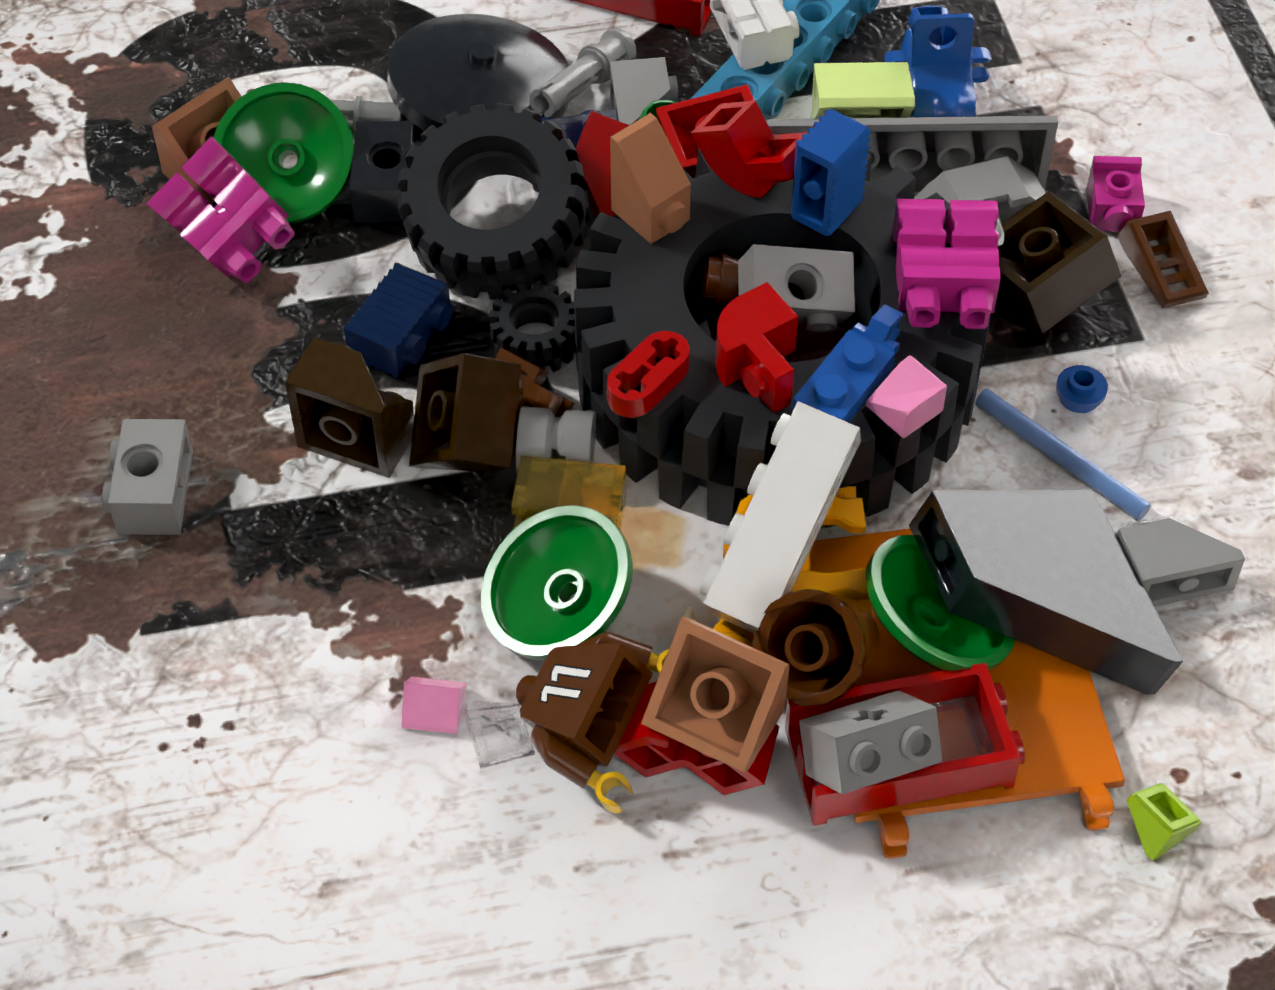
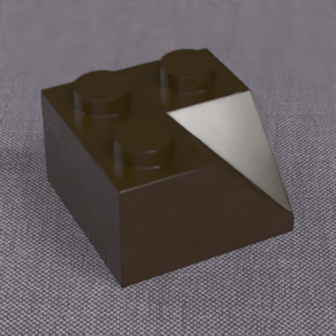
(1053, 261)
(344, 413)
(466, 414)

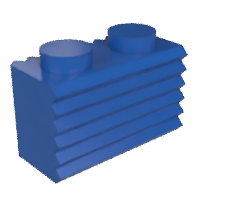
(829, 172)

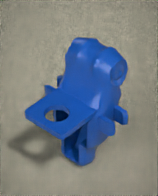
(942, 62)

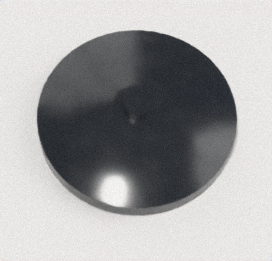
(469, 63)

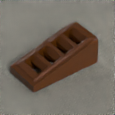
(1163, 229)

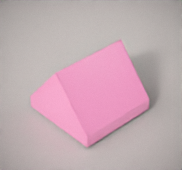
(432, 704)

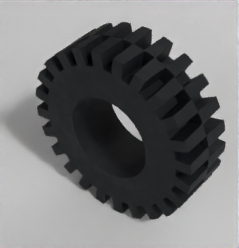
(723, 433)

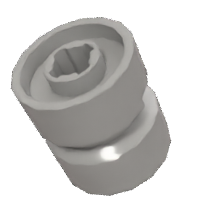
(556, 437)

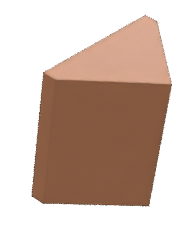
(190, 126)
(717, 695)

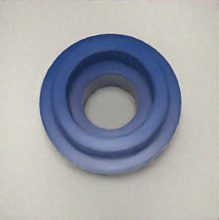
(1081, 388)

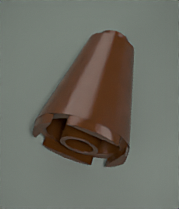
(821, 641)

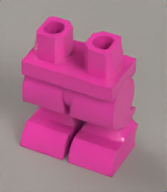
(238, 222)
(945, 278)

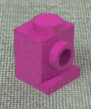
(1114, 192)

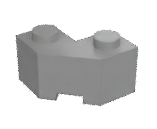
(989, 181)

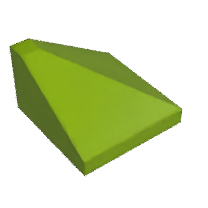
(1160, 819)

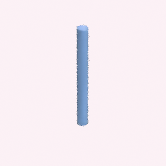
(1063, 454)

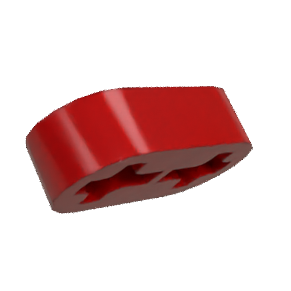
(655, 378)

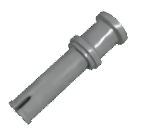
(590, 68)

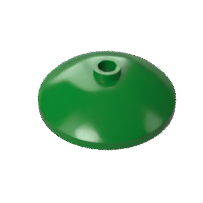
(284, 122)
(539, 571)
(917, 616)

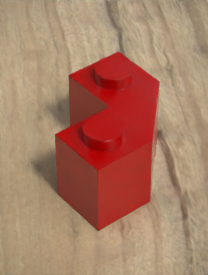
(657, 753)

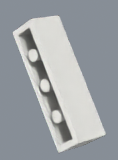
(783, 516)

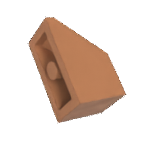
(648, 180)

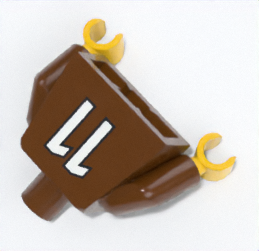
(584, 706)

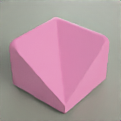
(908, 397)

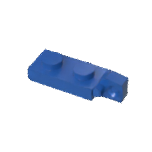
(854, 367)

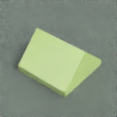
(863, 90)

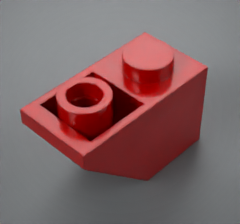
(595, 156)

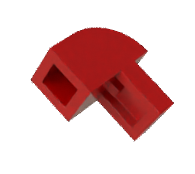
(744, 149)
(751, 345)

